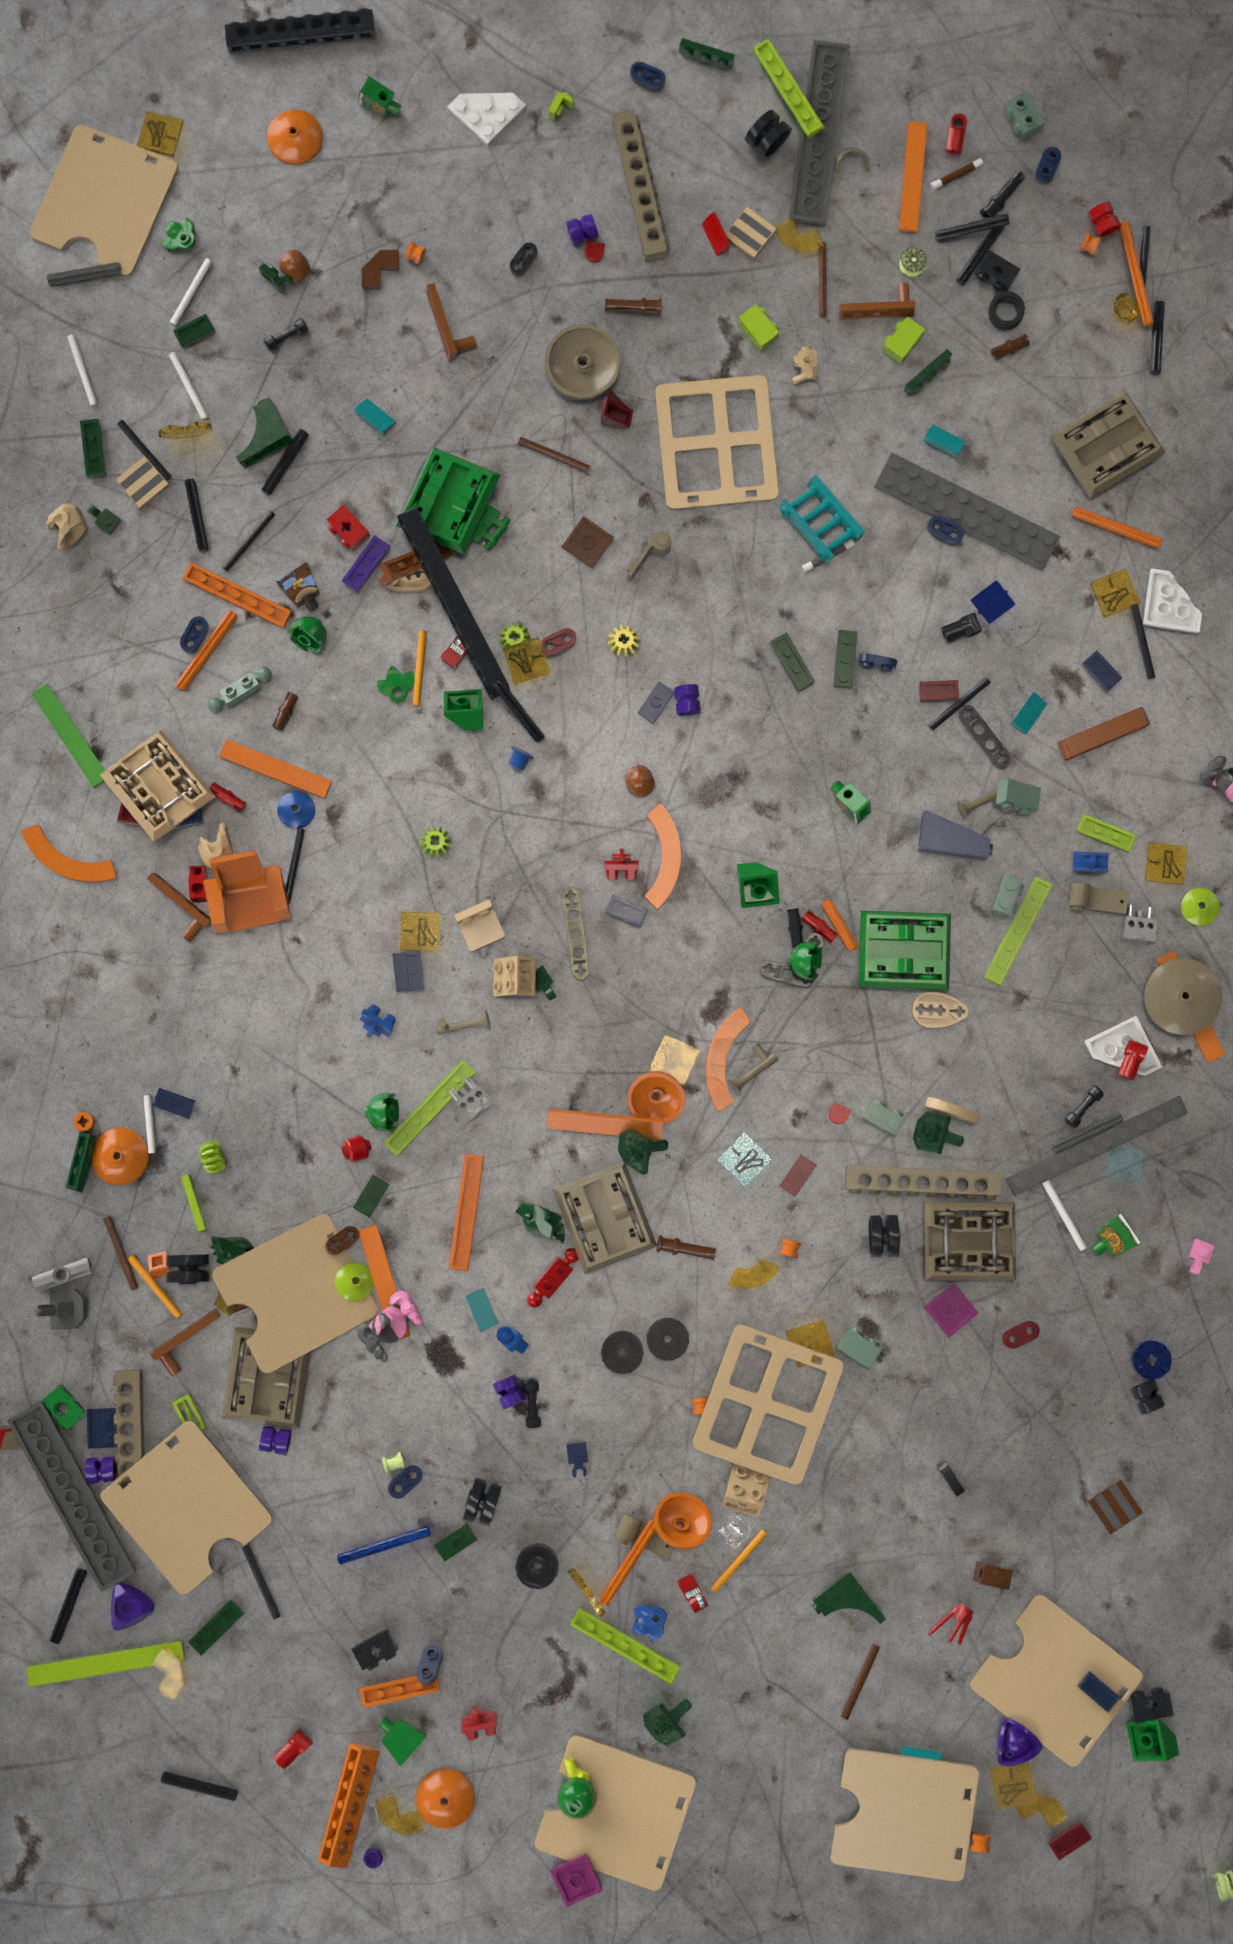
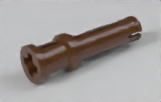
(643, 306)
(675, 1247)

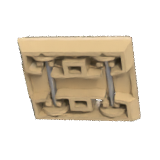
(157, 785)

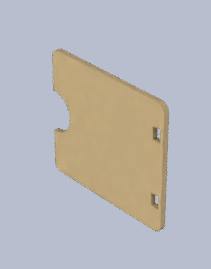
(104, 196)
(292, 1293)
(183, 1505)
(1042, 1680)
(907, 1815)
(631, 1819)

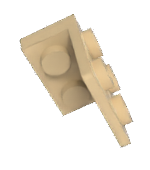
(479, 925)
(514, 976)
(745, 1490)

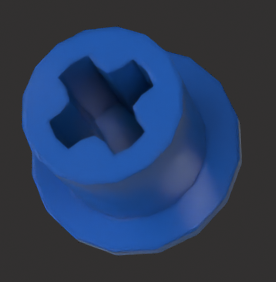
(519, 758)

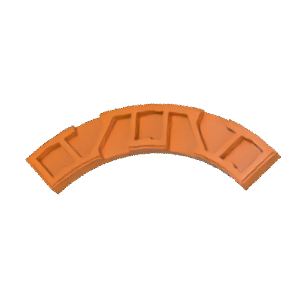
(670, 856)
(64, 865)
(717, 1058)

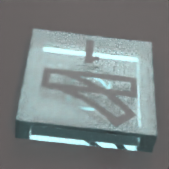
(744, 1159)

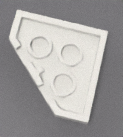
(487, 113)
(1169, 605)
(1111, 1044)

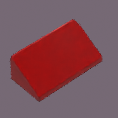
(716, 234)

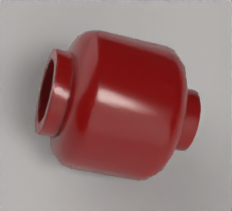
(356, 1148)

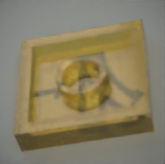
(160, 133)
(1114, 593)
(526, 660)
(1166, 863)
(419, 931)
(674, 1059)
(1013, 1786)

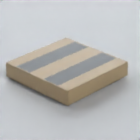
(750, 232)
(142, 482)

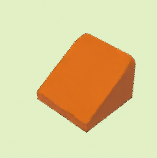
(158, 1265)

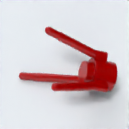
(963, 1615)

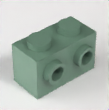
(1024, 115)
(1018, 796)
(1006, 895)
(883, 1118)
(859, 1348)

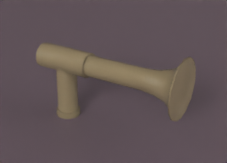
(965, 808)
(443, 1027)
(767, 1062)

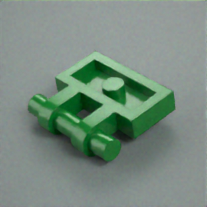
(487, 520)

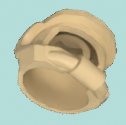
(65, 519)
(217, 849)

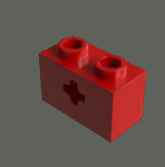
(357, 534)

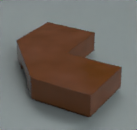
(380, 261)

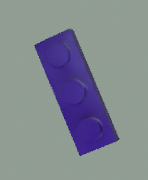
(366, 563)

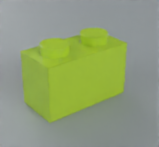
(759, 327)
(903, 340)

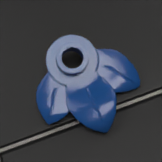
(647, 1624)

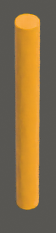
(419, 668)
(154, 1286)
(739, 1560)

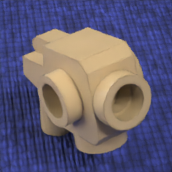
(807, 362)

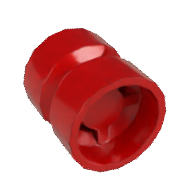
(1106, 221)

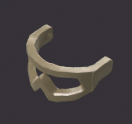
(852, 149)

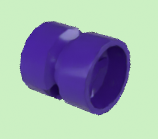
(582, 229)
(687, 698)
(509, 1391)
(274, 1440)
(100, 1470)

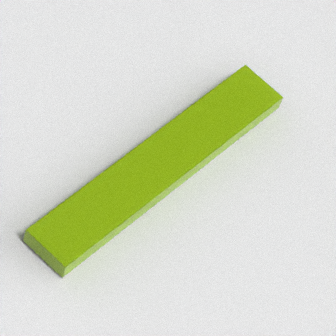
(788, 88)
(1018, 931)
(429, 1108)
(625, 1645)

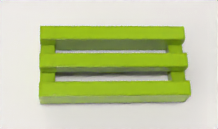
(188, 1412)

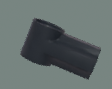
(966, 626)

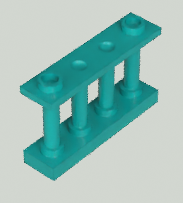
(837, 510)

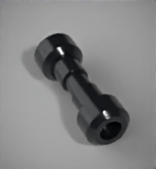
(299, 327)
(1074, 1118)
(531, 1389)

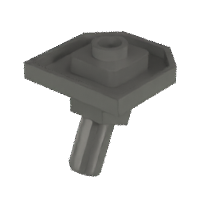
(65, 1309)

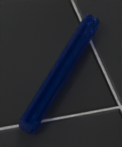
(383, 1545)

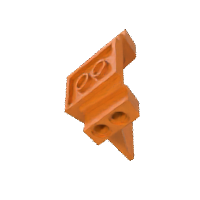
(245, 893)

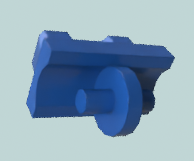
(1090, 861)
(375, 1024)
(511, 1339)

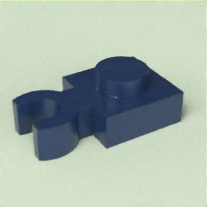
(577, 1455)

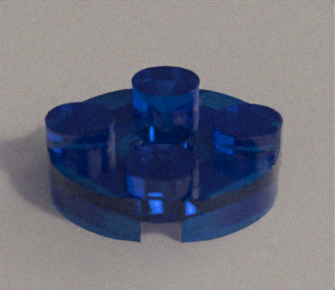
(1142, 1353)

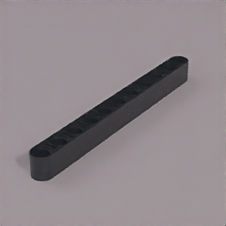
(451, 600)

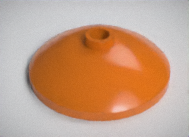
(296, 147)
(663, 1106)
(133, 1156)
(683, 1510)
(450, 1785)

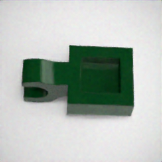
(270, 274)
(105, 520)
(542, 982)

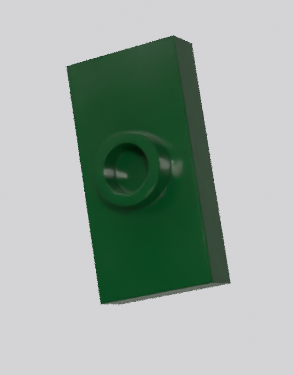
(194, 330)
(371, 1196)
(455, 1542)

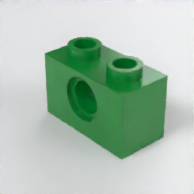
(75, 1409)

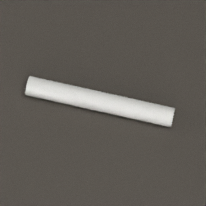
(149, 1124)

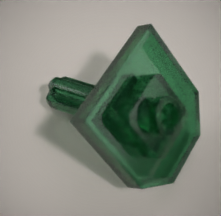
(933, 1132)
(637, 1149)
(664, 1723)

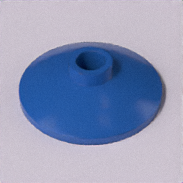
(300, 818)

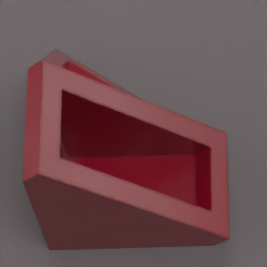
(615, 411)

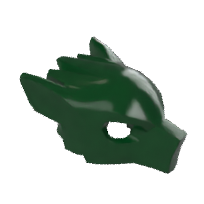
(541, 1221)
(229, 1247)

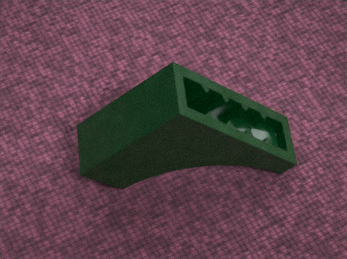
(269, 434)
(845, 1594)

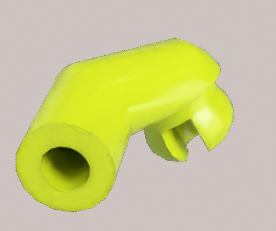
(573, 1771)

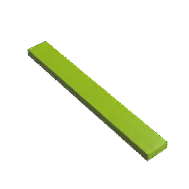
(99, 1664)

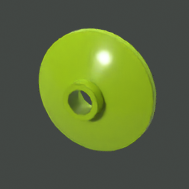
(1191, 910)
(347, 1288)

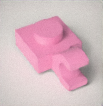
(1201, 1253)

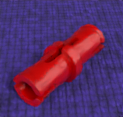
(227, 797)
(819, 926)

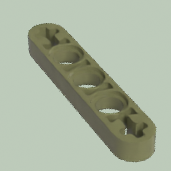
(576, 924)

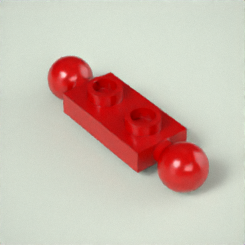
(552, 1278)

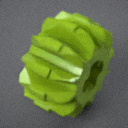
(518, 631)
(442, 840)
(212, 1157)

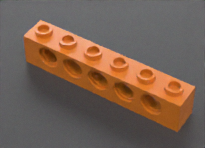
(348, 1805)

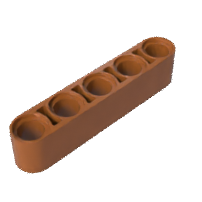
(1104, 733)

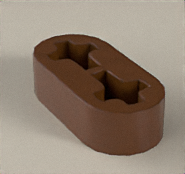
(344, 1244)

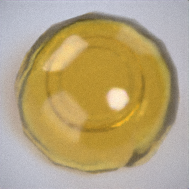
(1125, 308)

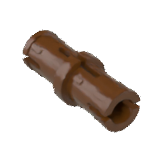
(1010, 346)
(285, 711)

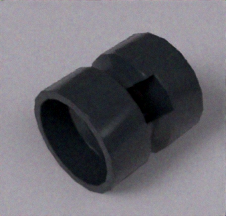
(1148, 1397)

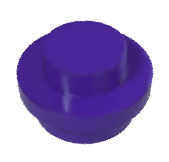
(373, 1858)

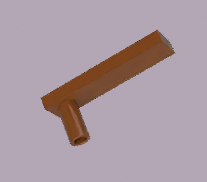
(900, 308)
(451, 347)
(405, 565)
(201, 919)
(162, 1352)

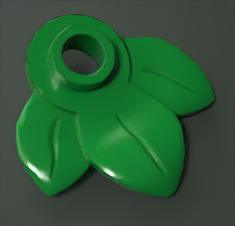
(177, 234)
(396, 682)

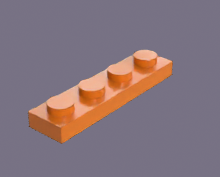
(395, 1690)

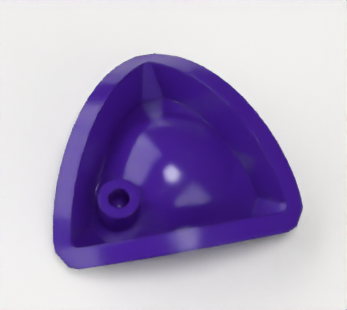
(129, 1606)
(1016, 1744)

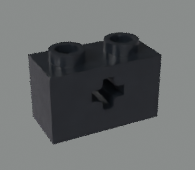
(990, 264)
(380, 1640)
(1160, 1709)

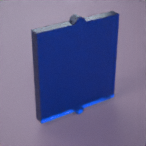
(992, 602)

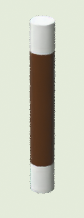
(956, 174)

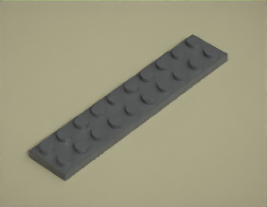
(817, 153)
(973, 513)
(71, 1496)

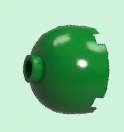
(308, 633)
(806, 960)
(383, 1112)
(577, 1798)

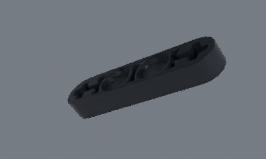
(982, 738)

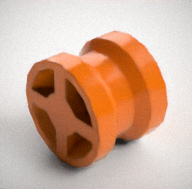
(1090, 244)
(415, 253)
(86, 1124)
(790, 1248)
(699, 1404)
(980, 1842)

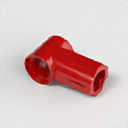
(956, 135)
(1134, 1055)
(295, 1746)

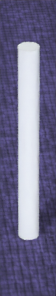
(191, 291)
(82, 370)
(188, 385)
(1064, 1215)

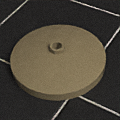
(582, 345)
(1165, 1001)

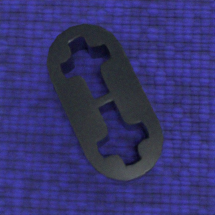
(520, 256)
(950, 1478)

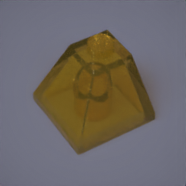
(813, 1336)

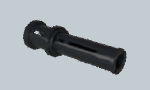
(998, 201)

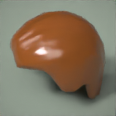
(294, 265)
(639, 781)

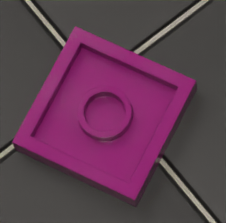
(951, 1310)
(576, 1880)

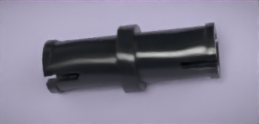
(795, 927)

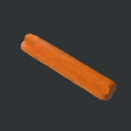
(839, 925)

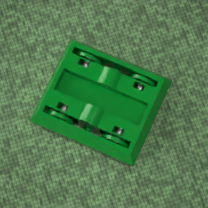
(447, 498)
(904, 949)

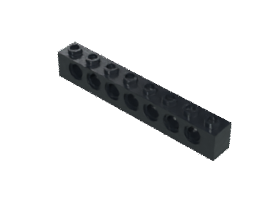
(308, 36)

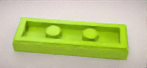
(1106, 833)
(194, 1203)

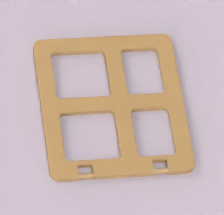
(722, 441)
(762, 1403)

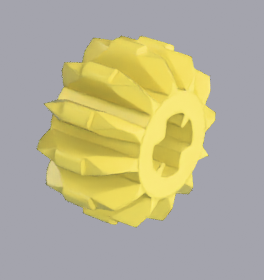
(618, 644)

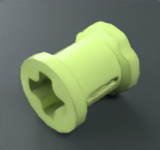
(393, 1462)

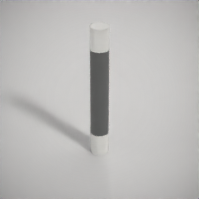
(816, 562)

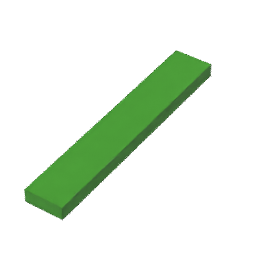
(69, 734)

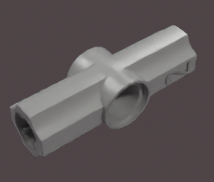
(51, 1278)

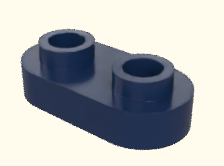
(649, 74)
(1048, 164)
(946, 529)
(193, 634)
(885, 663)
(405, 1481)
(429, 1664)

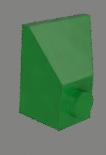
(464, 708)
(757, 885)
(1152, 1741)

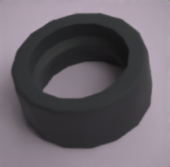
(1008, 296)

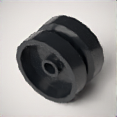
(768, 134)
(887, 1235)
(187, 1268)
(678, 1343)
(612, 1358)
(483, 1502)
(534, 1577)

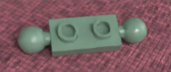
(240, 689)

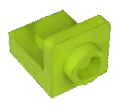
(559, 103)

